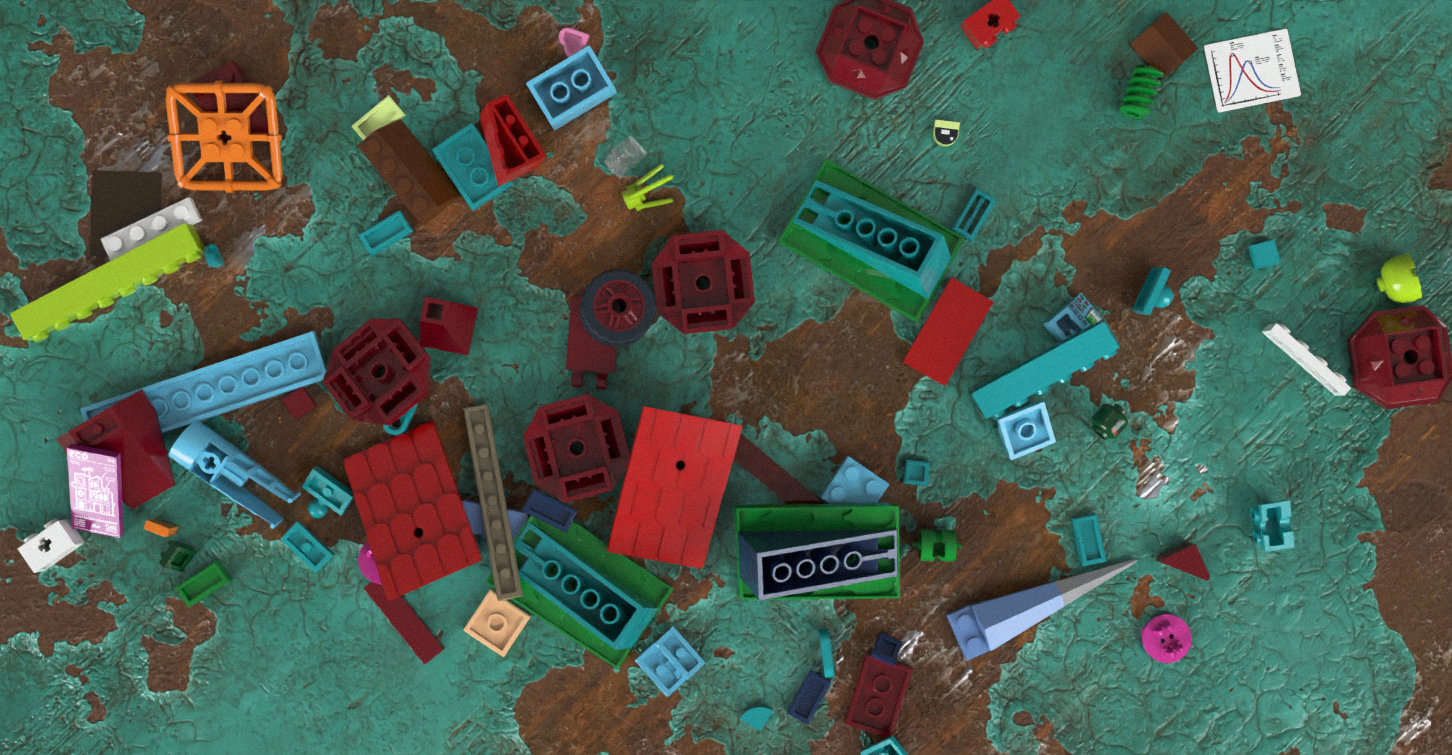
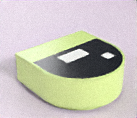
(945, 132)

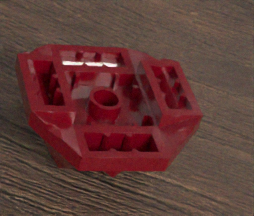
(864, 70)
(697, 256)
(1378, 357)
(356, 366)
(550, 452)

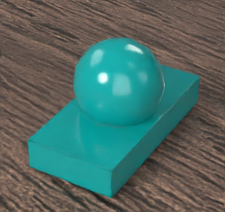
(1154, 292)

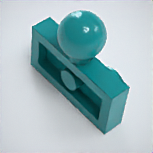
(328, 493)

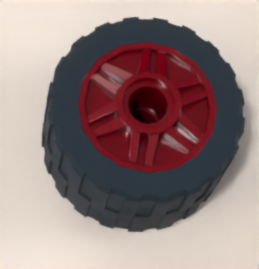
(631, 294)

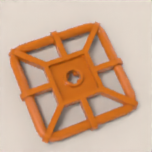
(236, 124)

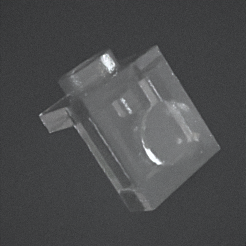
(624, 156)

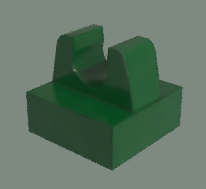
(176, 556)

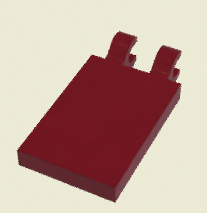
(586, 353)

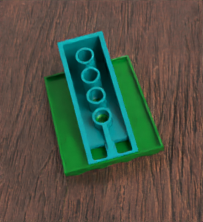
(856, 226)
(583, 590)

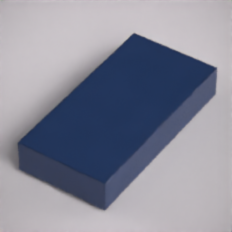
(549, 509)
(809, 696)

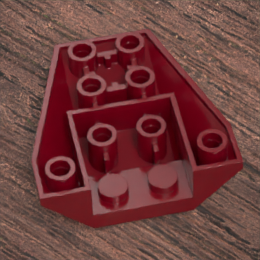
(135, 433)

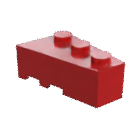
(509, 141)

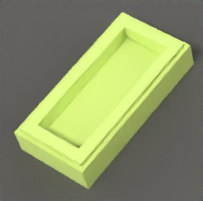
(381, 115)

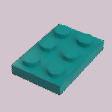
(470, 166)

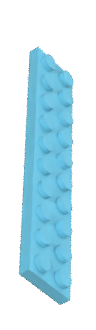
(230, 383)

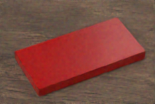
(947, 331)

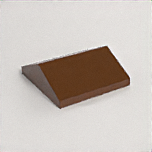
(1163, 45)

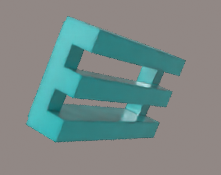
(963, 232)

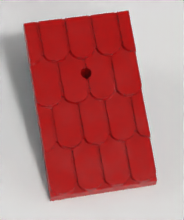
(405, 489)
(668, 509)

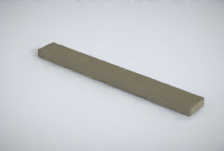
(493, 502)

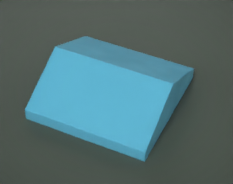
(1026, 430)

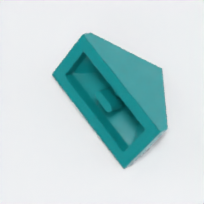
(888, 746)

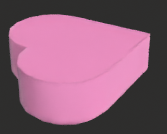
(572, 40)

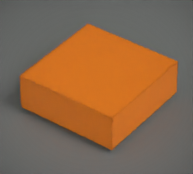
(160, 527)

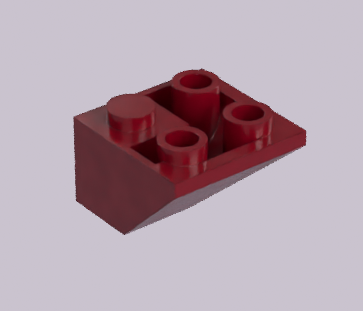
(447, 325)

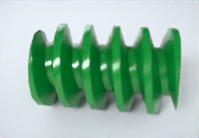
(1139, 91)

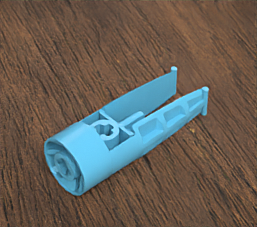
(227, 469)

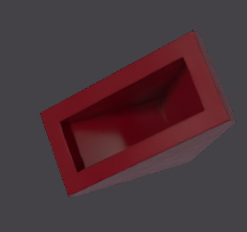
(1185, 559)

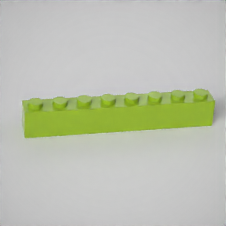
(108, 282)

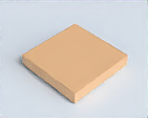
(497, 623)

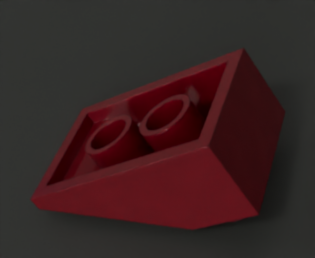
(232, 73)

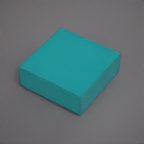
(1264, 254)
(916, 472)

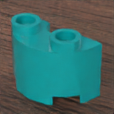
(1272, 525)

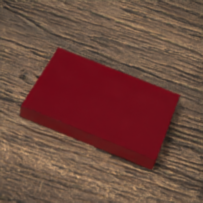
(878, 696)

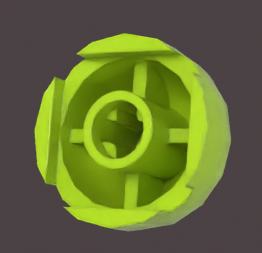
(1399, 279)

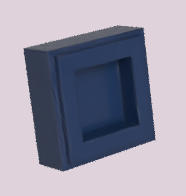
(886, 649)

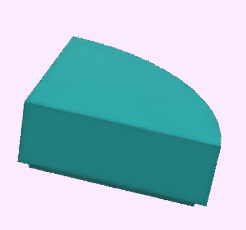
(213, 256)
(756, 716)

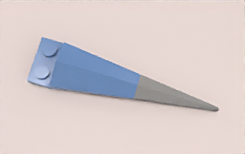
(994, 621)

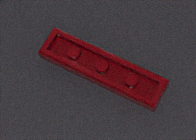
(406, 622)

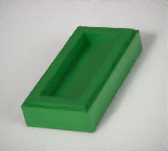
(203, 583)

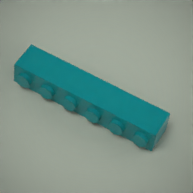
(1046, 368)

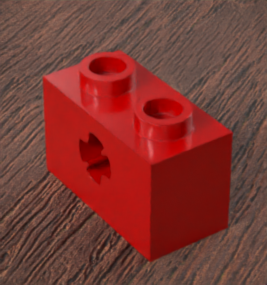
(976, 25)

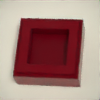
(299, 403)

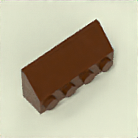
(409, 170)

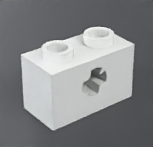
(40, 554)

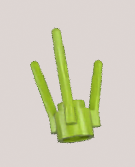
(635, 195)

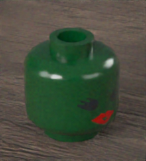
(1109, 421)

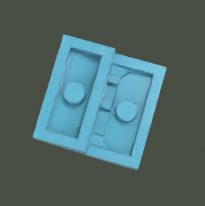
(669, 661)

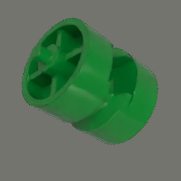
(937, 545)

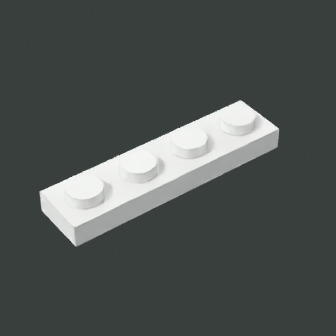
(150, 228)
(1312, 364)

